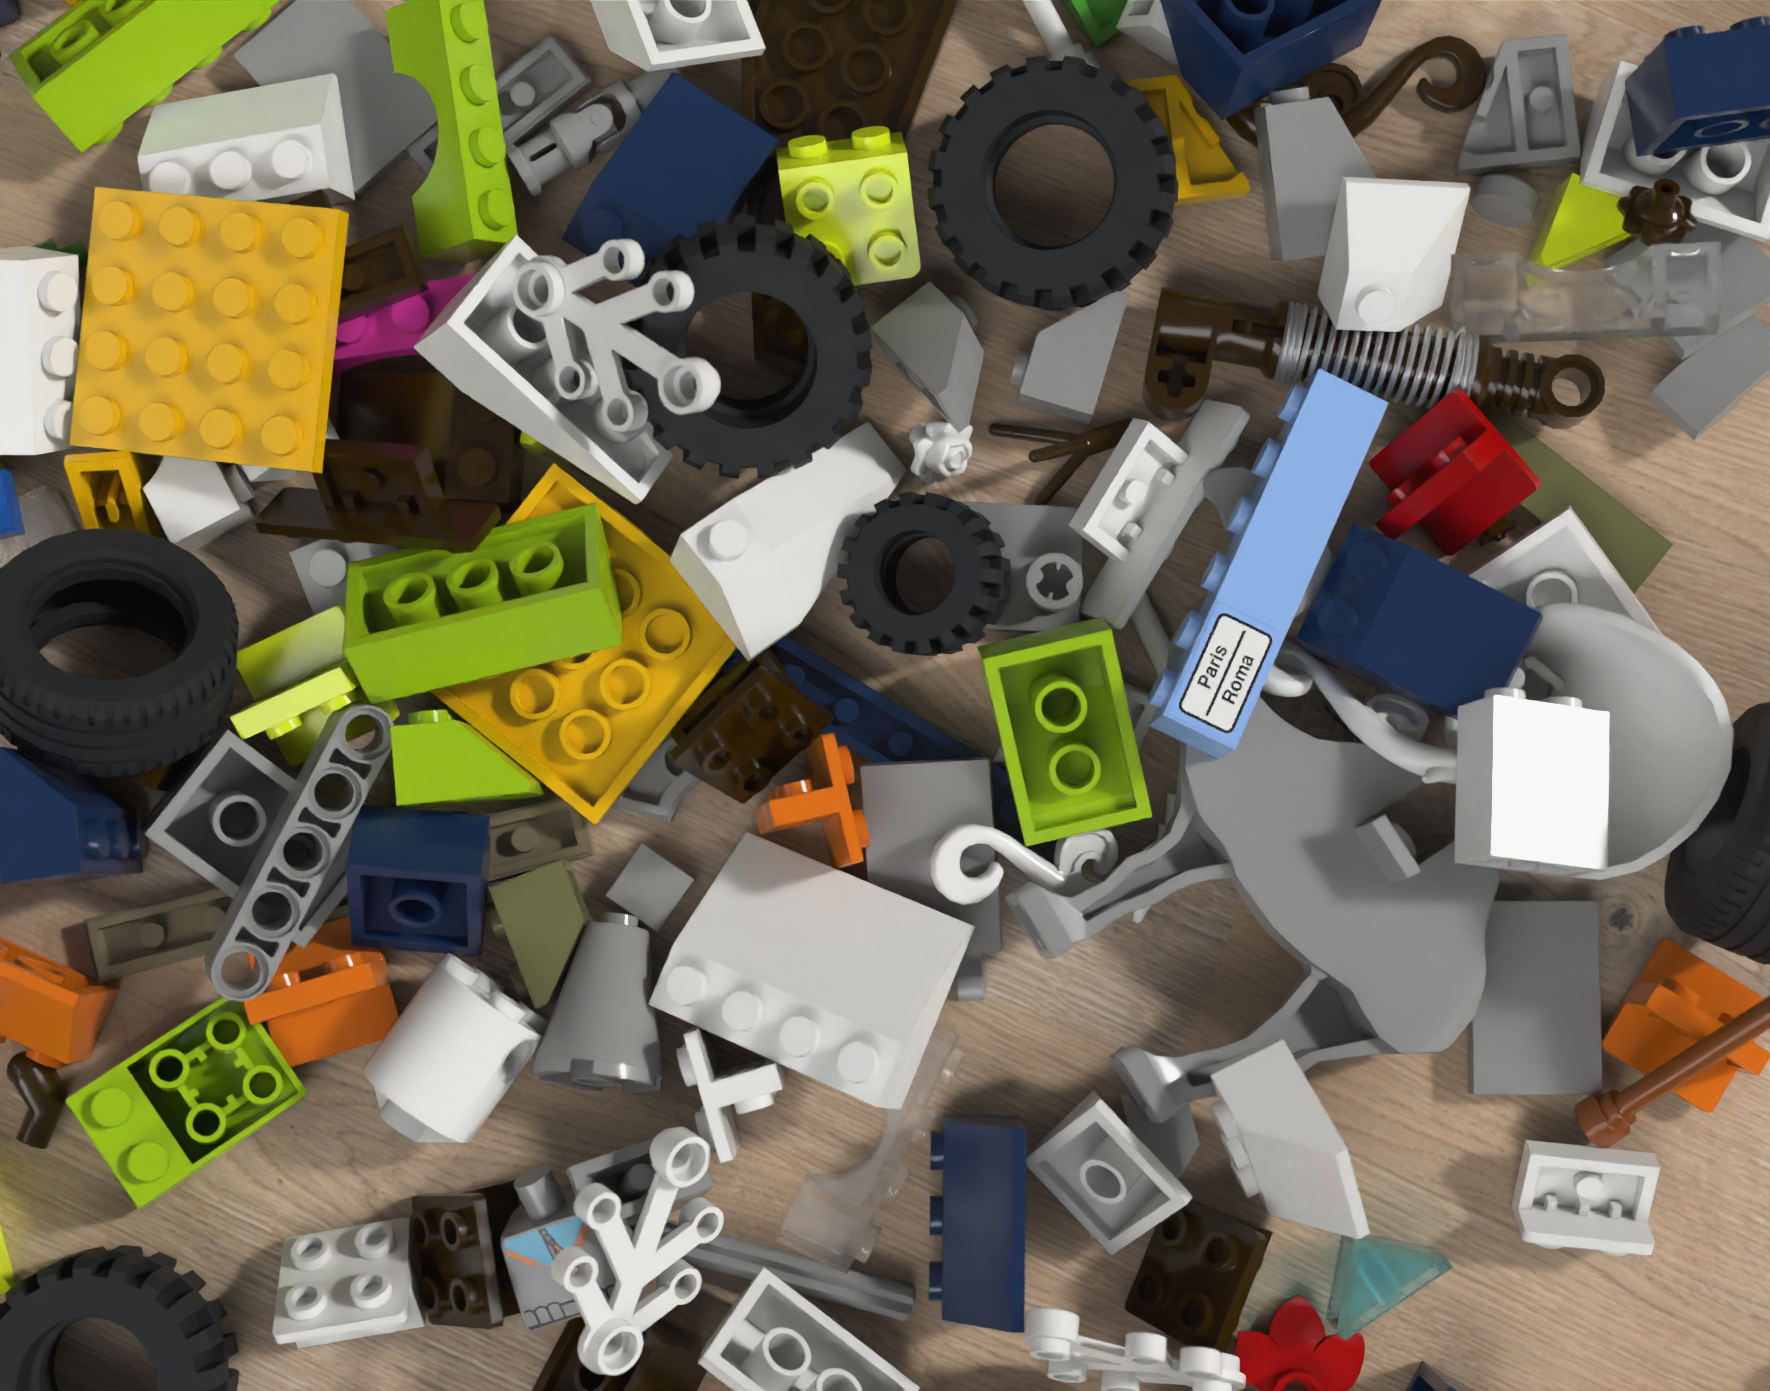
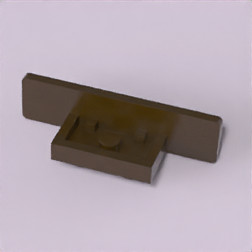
(381, 498)

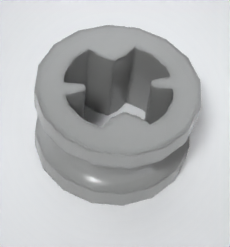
(1035, 577)

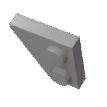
(1524, 110)

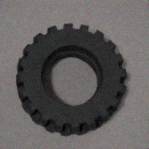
(992, 122)
(837, 362)
(126, 1289)

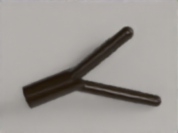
(1065, 443)

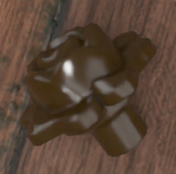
(1657, 213)

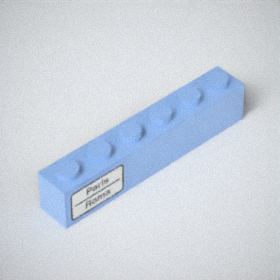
(1266, 565)

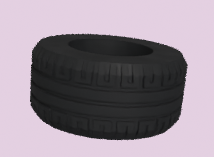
(1722, 871)

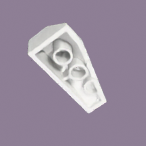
(508, 367)
(781, 542)

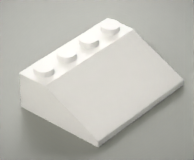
(814, 970)

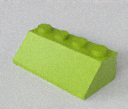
(124, 55)
(511, 604)

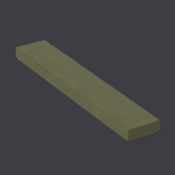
(1622, 536)

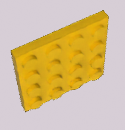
(209, 328)
(602, 715)

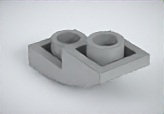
(1715, 378)

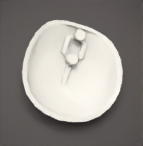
(1664, 724)

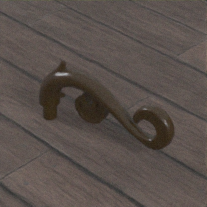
(1362, 110)

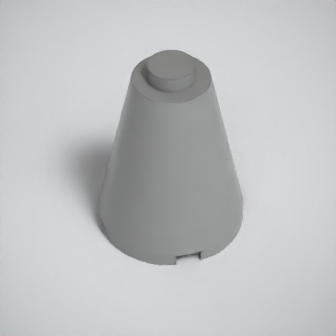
(602, 1016)

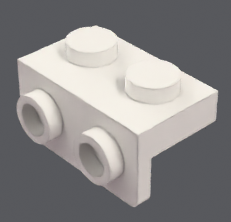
(1585, 1197)

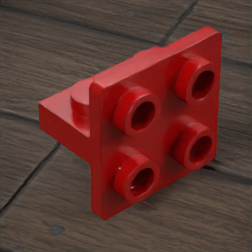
(1451, 475)

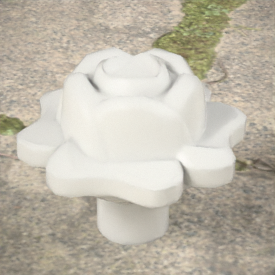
(939, 450)

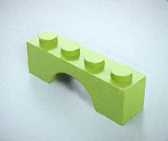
(467, 198)

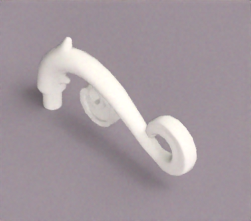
(1371, 723)
(1060, 877)

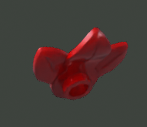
(1299, 1352)

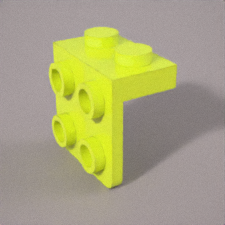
(854, 201)

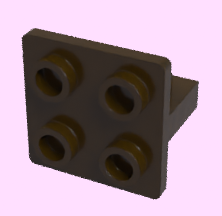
(747, 727)
(463, 1256)
(1198, 1275)

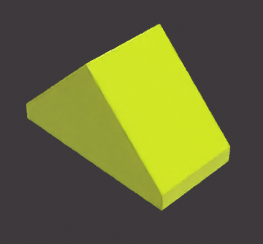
(1577, 225)

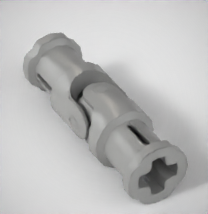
(591, 128)

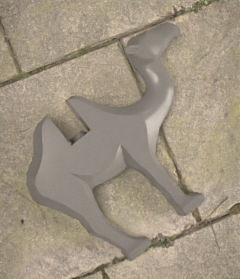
(1381, 936)

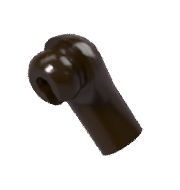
(42, 1093)

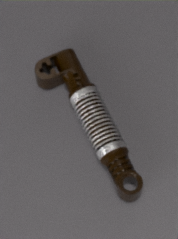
(1410, 365)

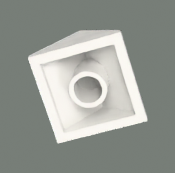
(1106, 1175)

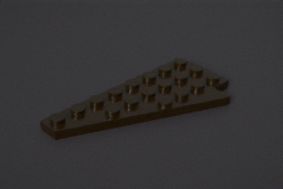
(826, 75)

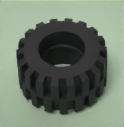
(874, 566)

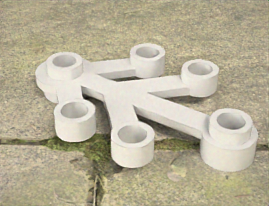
(609, 335)
(614, 1329)
(1143, 1359)

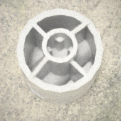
(452, 1054)

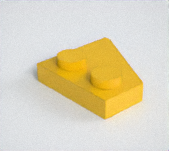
(1200, 164)

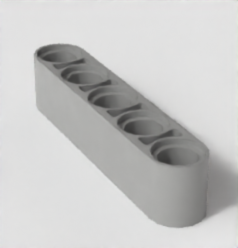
(298, 882)

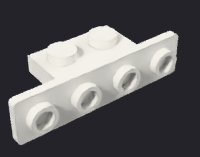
(1146, 501)

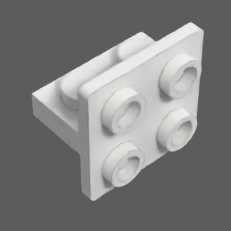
(745, 1086)
(347, 1285)

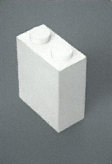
(1532, 784)

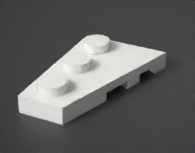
(1560, 565)

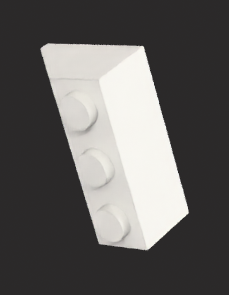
(251, 144)
(1723, 181)
(38, 349)
(1286, 1143)
(787, 1344)

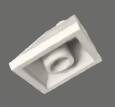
(678, 31)
(1390, 251)

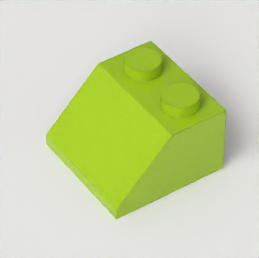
(453, 764)

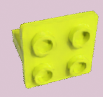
(299, 683)

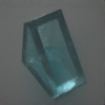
(1377, 1276)

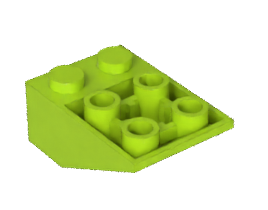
(186, 1100)

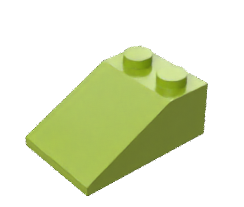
(1065, 731)

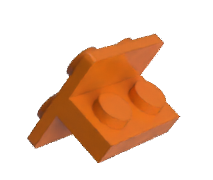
(823, 800)
(326, 997)
(1674, 1007)

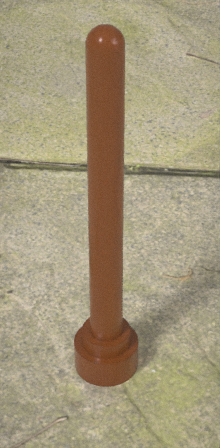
(1608, 1115)

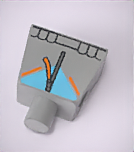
(534, 1239)

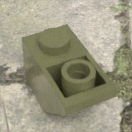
(544, 923)

